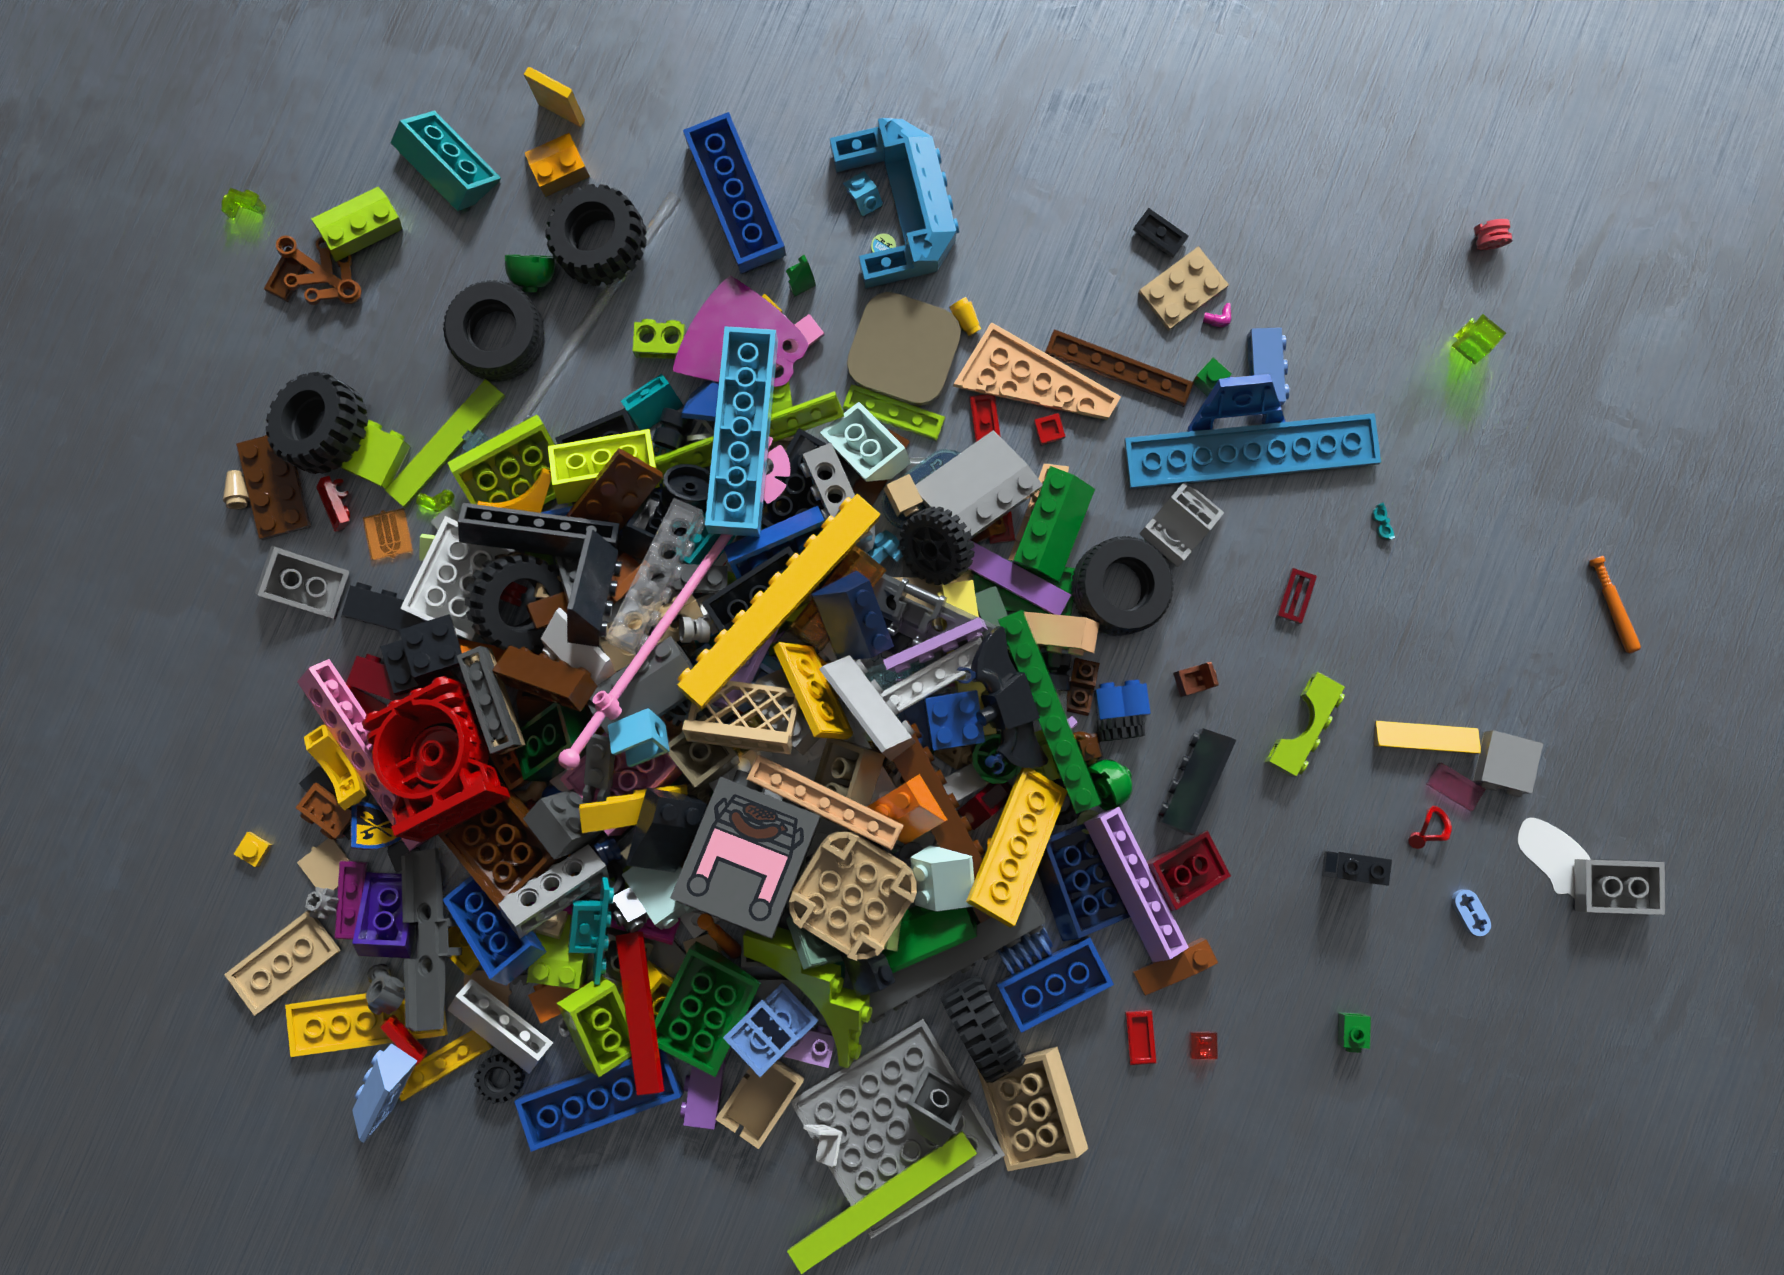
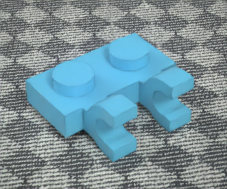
(885, 545)

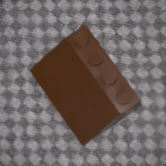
(499, 848)

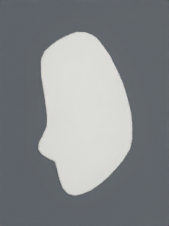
(1552, 852)

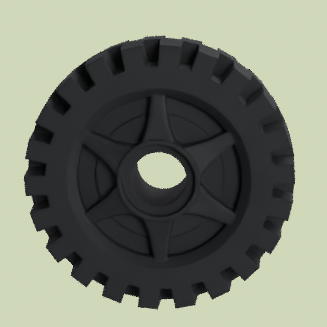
(937, 545)

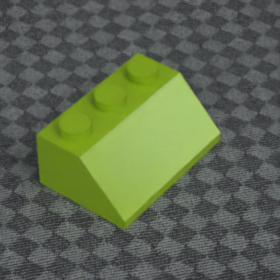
(357, 223)

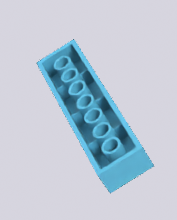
(741, 431)

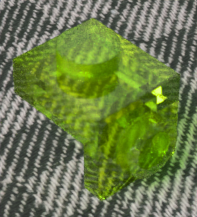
(235, 199)

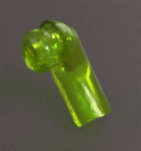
(436, 503)

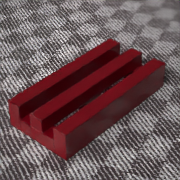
(1302, 575)

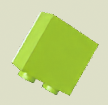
(378, 456)

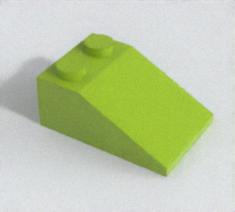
(557, 965)

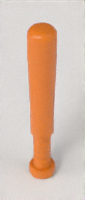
(1621, 620)
(723, 939)

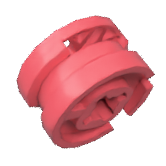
(1493, 234)

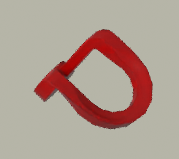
(1418, 839)

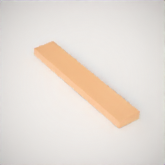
(825, 802)

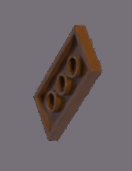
(272, 490)
(617, 490)

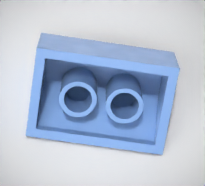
(381, 1089)

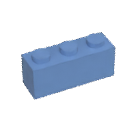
(1266, 357)

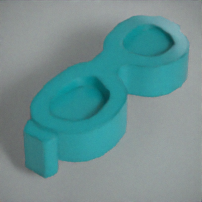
(1385, 530)

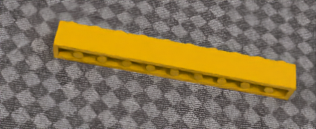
(778, 602)

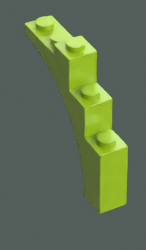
(822, 985)

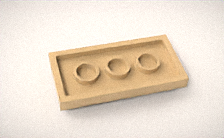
(282, 963)

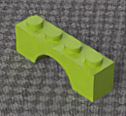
(1320, 696)

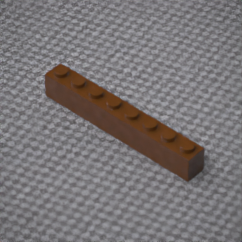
(954, 831)

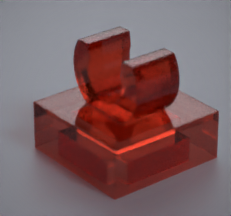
(1203, 1045)

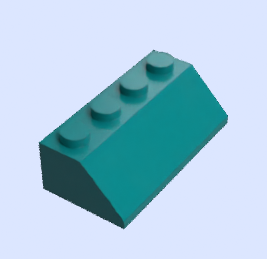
(444, 159)

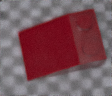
(1188, 870)

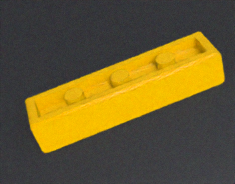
(1427, 737)

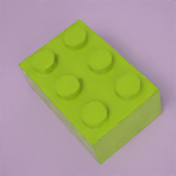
(597, 1025)

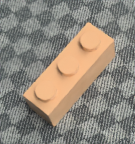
(1063, 633)

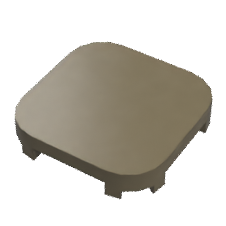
(903, 348)

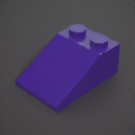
(380, 919)

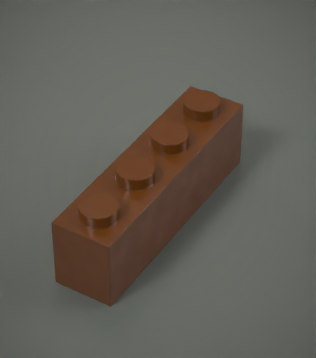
(545, 677)

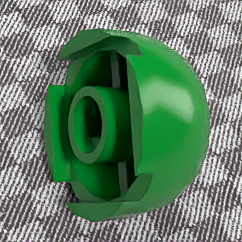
(529, 271)
(988, 748)
(1111, 782)

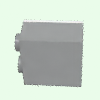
(1507, 763)

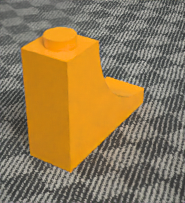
(532, 499)

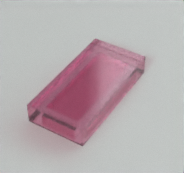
(1455, 786)

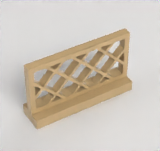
(745, 737)

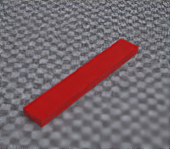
(984, 421)
(639, 1013)

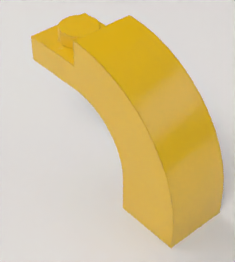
(345, 779)

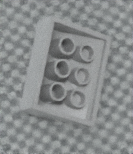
(980, 484)

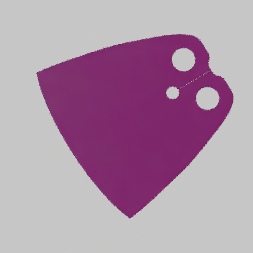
(734, 306)

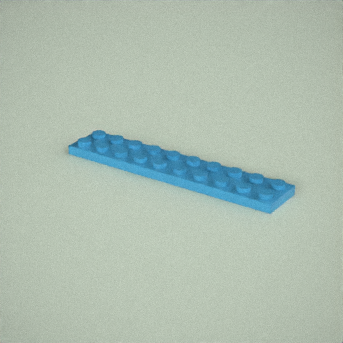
(1252, 451)

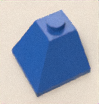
(702, 402)

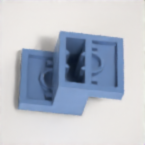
(770, 1029)

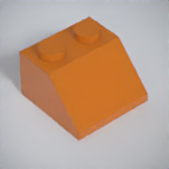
(911, 806)

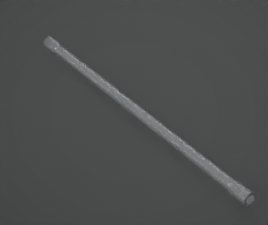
(663, 212)

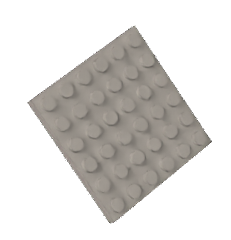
(876, 1126)

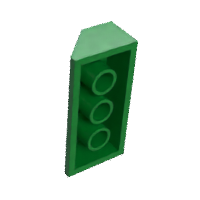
(1054, 524)
(929, 933)

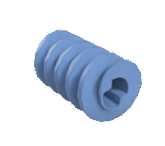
(1026, 950)

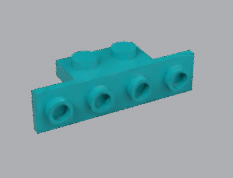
(589, 926)

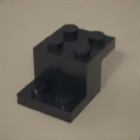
(421, 654)

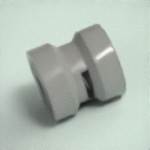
(694, 629)

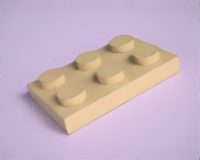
(1183, 288)

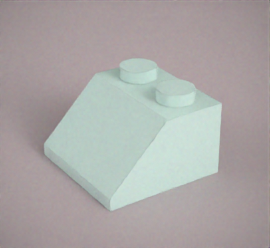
(942, 878)

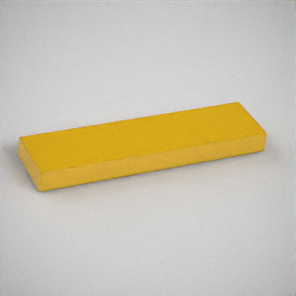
(444, 1062)

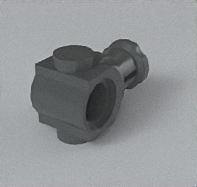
(384, 992)

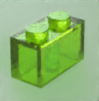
(1477, 338)

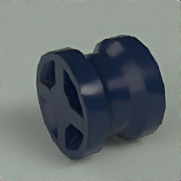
(607, 850)

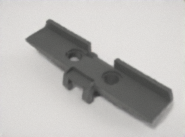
(915, 619)
(423, 988)

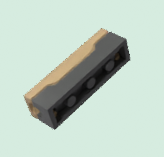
(490, 701)

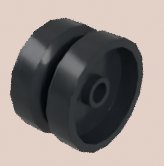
(687, 484)

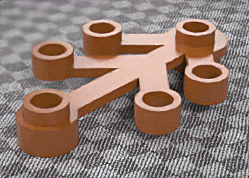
(321, 273)

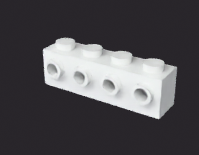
(500, 1026)

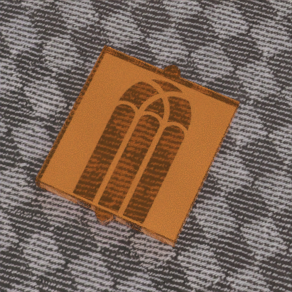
(388, 534)

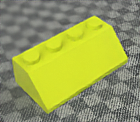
(579, 462)

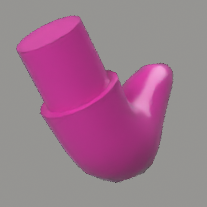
(1219, 320)

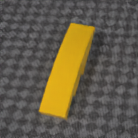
(617, 810)

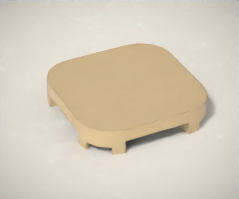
(852, 894)

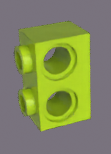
(658, 347)

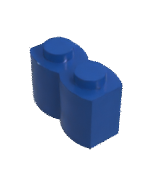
(1121, 700)

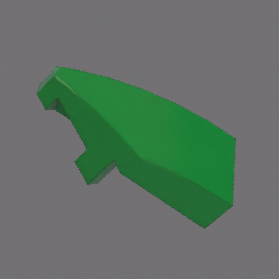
(800, 277)

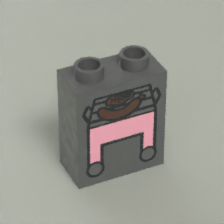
(746, 856)

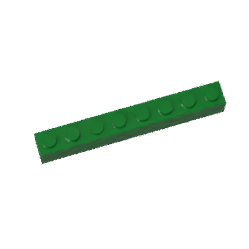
(1051, 713)

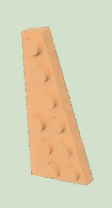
(1020, 372)

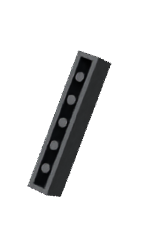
(529, 530)

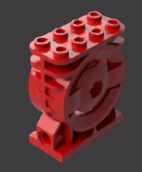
(460, 772)

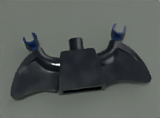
(1006, 704)

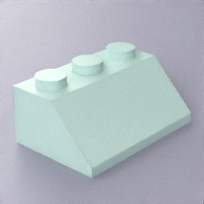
(866, 445)

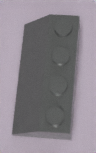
(652, 685)

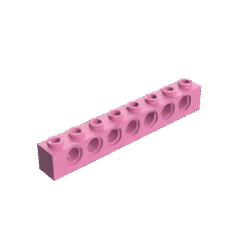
(344, 720)

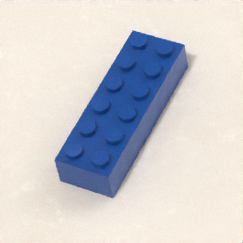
(734, 192)
(590, 1102)

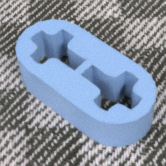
(1476, 910)

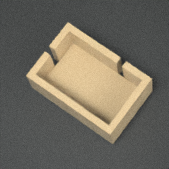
(760, 1102)

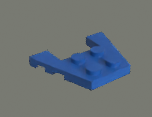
(1239, 398)

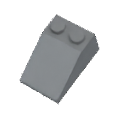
(302, 582)

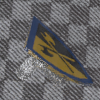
(370, 828)

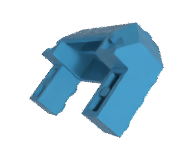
(917, 193)

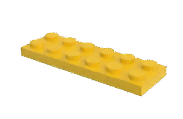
(1017, 847)
(341, 1025)

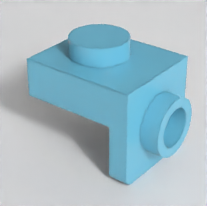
(864, 193)

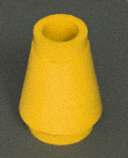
(966, 316)

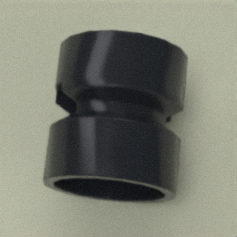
(672, 429)
(1057, 666)

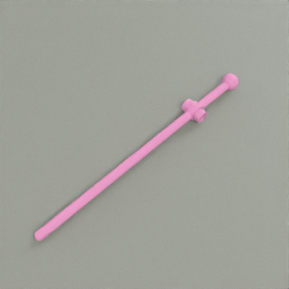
(607, 704)

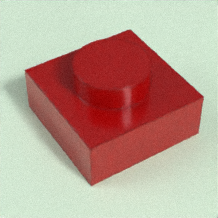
(1049, 429)

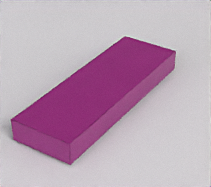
(350, 890)

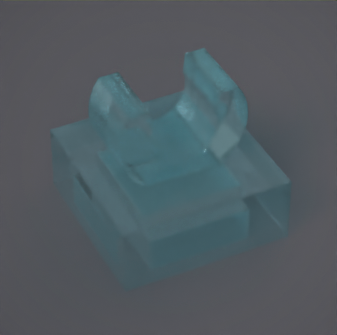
(474, 440)

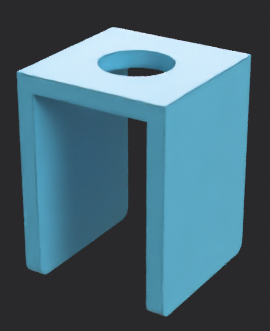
(640, 736)

